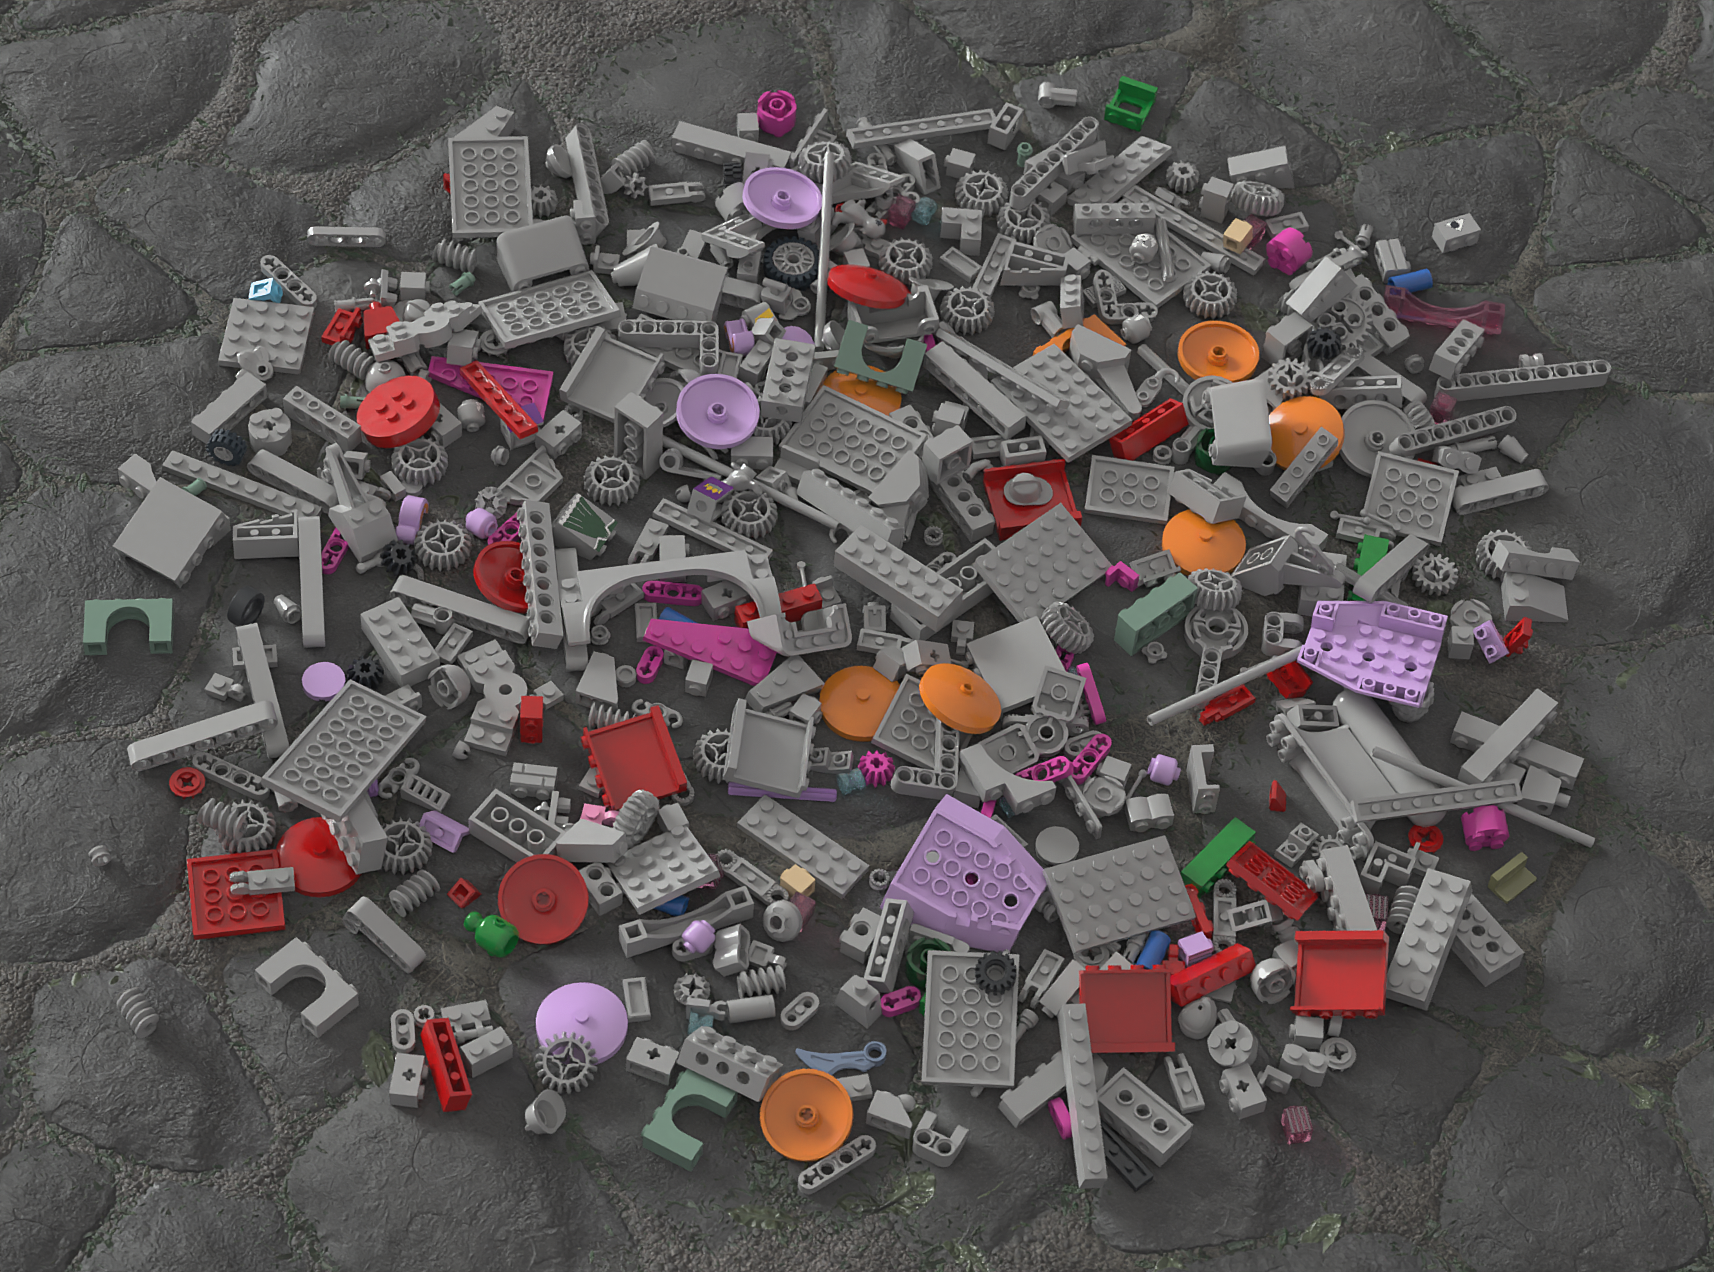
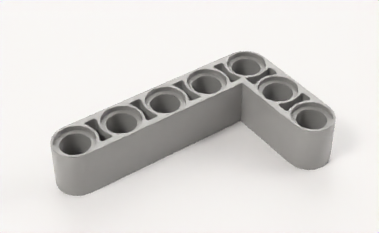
(675, 335)
(933, 778)

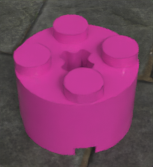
(776, 112)
(1288, 251)
(1485, 827)

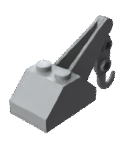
(1107, 367)
(900, 492)
(360, 520)
(1278, 563)

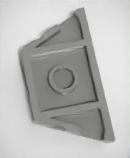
(533, 479)

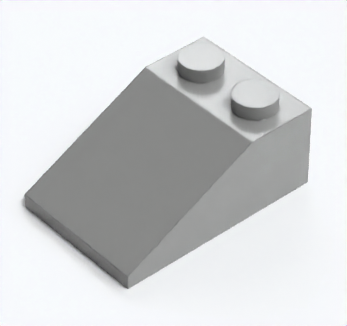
(1533, 598)

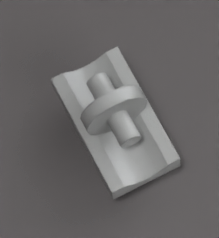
(380, 289)
(558, 804)

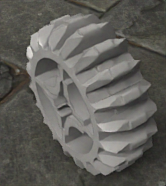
(812, 160)
(981, 192)
(1257, 198)
(1022, 223)
(905, 255)
(1210, 288)
(968, 305)
(577, 341)
(772, 427)
(420, 467)
(611, 473)
(749, 521)
(1486, 547)
(432, 552)
(1216, 589)
(1067, 627)
(715, 748)
(637, 816)
(256, 834)
(411, 853)
(575, 1066)

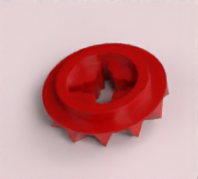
(186, 775)
(1435, 839)

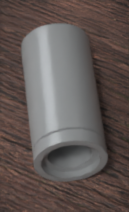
(750, 1008)

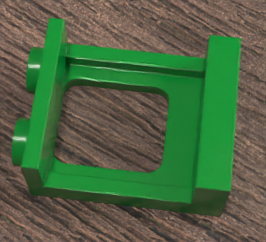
(1135, 94)

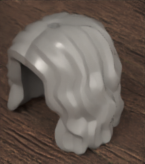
(1409, 713)

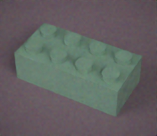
(1155, 613)

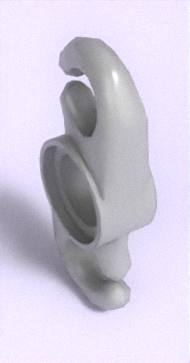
(667, 712)
(388, 782)

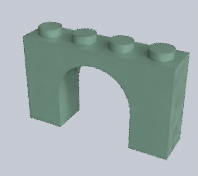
(851, 361)
(104, 614)
(691, 1090)

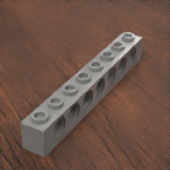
(953, 492)
(540, 574)

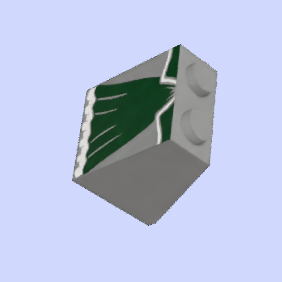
(583, 527)

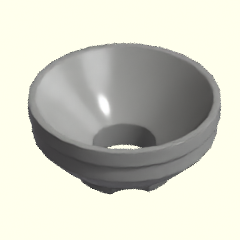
(558, 161)
(832, 335)
(790, 918)

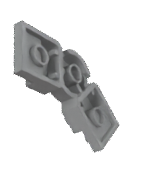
(429, 330)
(1053, 709)
(497, 714)

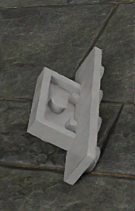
(813, 135)
(1088, 159)
(1082, 807)

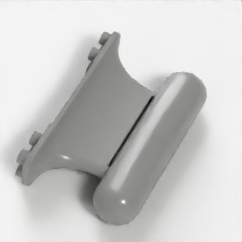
(1341, 768)

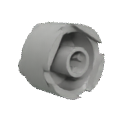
(731, 203)
(270, 431)
(1224, 1036)

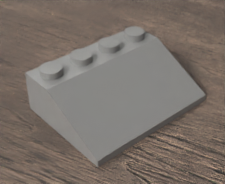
(680, 286)

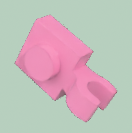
(598, 814)

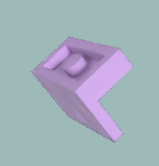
(444, 830)

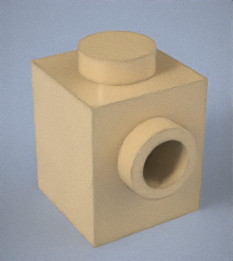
(1238, 236)
(797, 880)

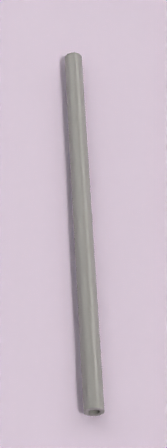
(824, 250)
(772, 493)
(1223, 687)
(1510, 808)

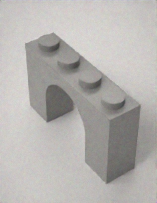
(297, 961)

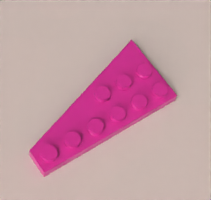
(520, 383)
(727, 648)

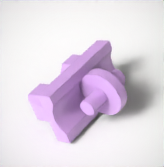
(1490, 641)

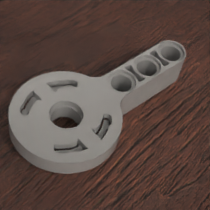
(1204, 415)
(1214, 645)

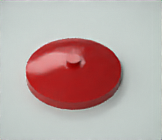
(867, 286)
(501, 575)
(315, 858)
(543, 898)

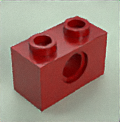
(531, 719)

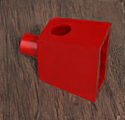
(377, 319)

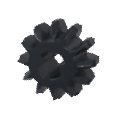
(1324, 343)
(392, 551)
(366, 672)

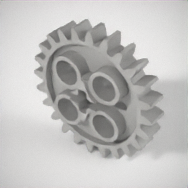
(1352, 312)

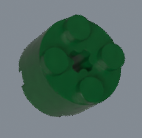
(1202, 456)
(918, 958)

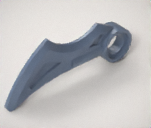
(834, 1062)

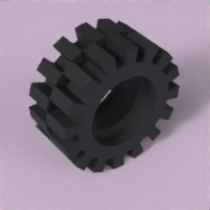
(732, 174)
(995, 985)

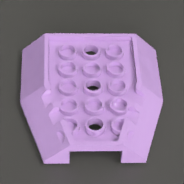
(1383, 631)
(965, 846)

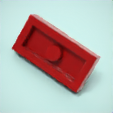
(1519, 637)

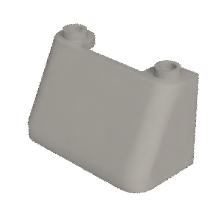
(540, 251)
(911, 319)
(1239, 423)
(820, 631)

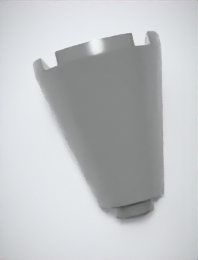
(630, 270)

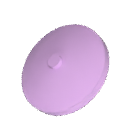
(782, 198)
(717, 411)
(587, 1012)

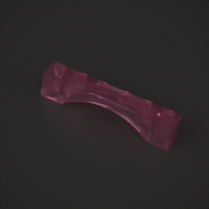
(1408, 307)

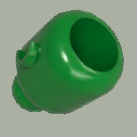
(492, 933)

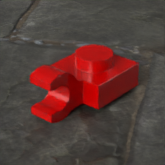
(1172, 962)

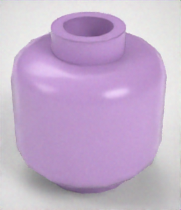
(481, 523)
(1163, 769)
(698, 936)

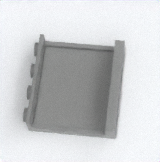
(608, 374)
(170, 532)
(1013, 661)
(768, 751)

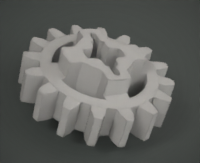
(1289, 378)
(1435, 574)

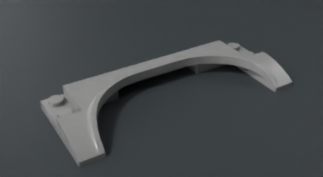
(743, 234)
(582, 594)

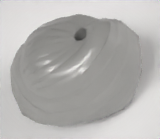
(1197, 1022)

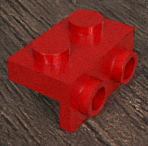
(342, 326)
(1290, 680)

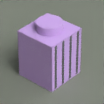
(1194, 948)

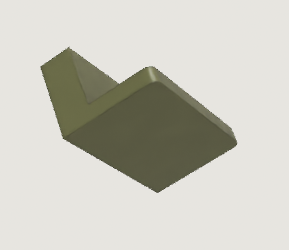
(1511, 879)

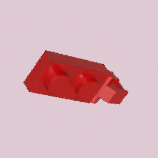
(1227, 705)
(1201, 922)

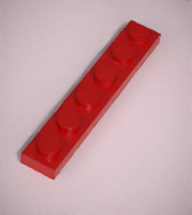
(498, 400)

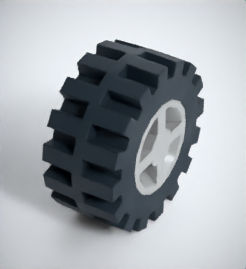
(226, 447)

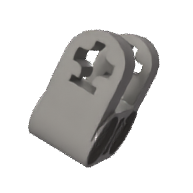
(1272, 633)
(937, 1142)

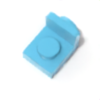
(266, 290)

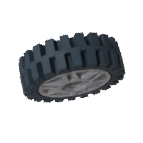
(792, 262)

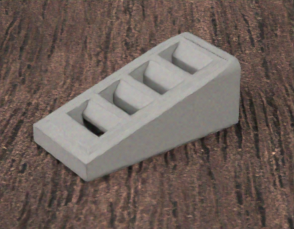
(421, 784)

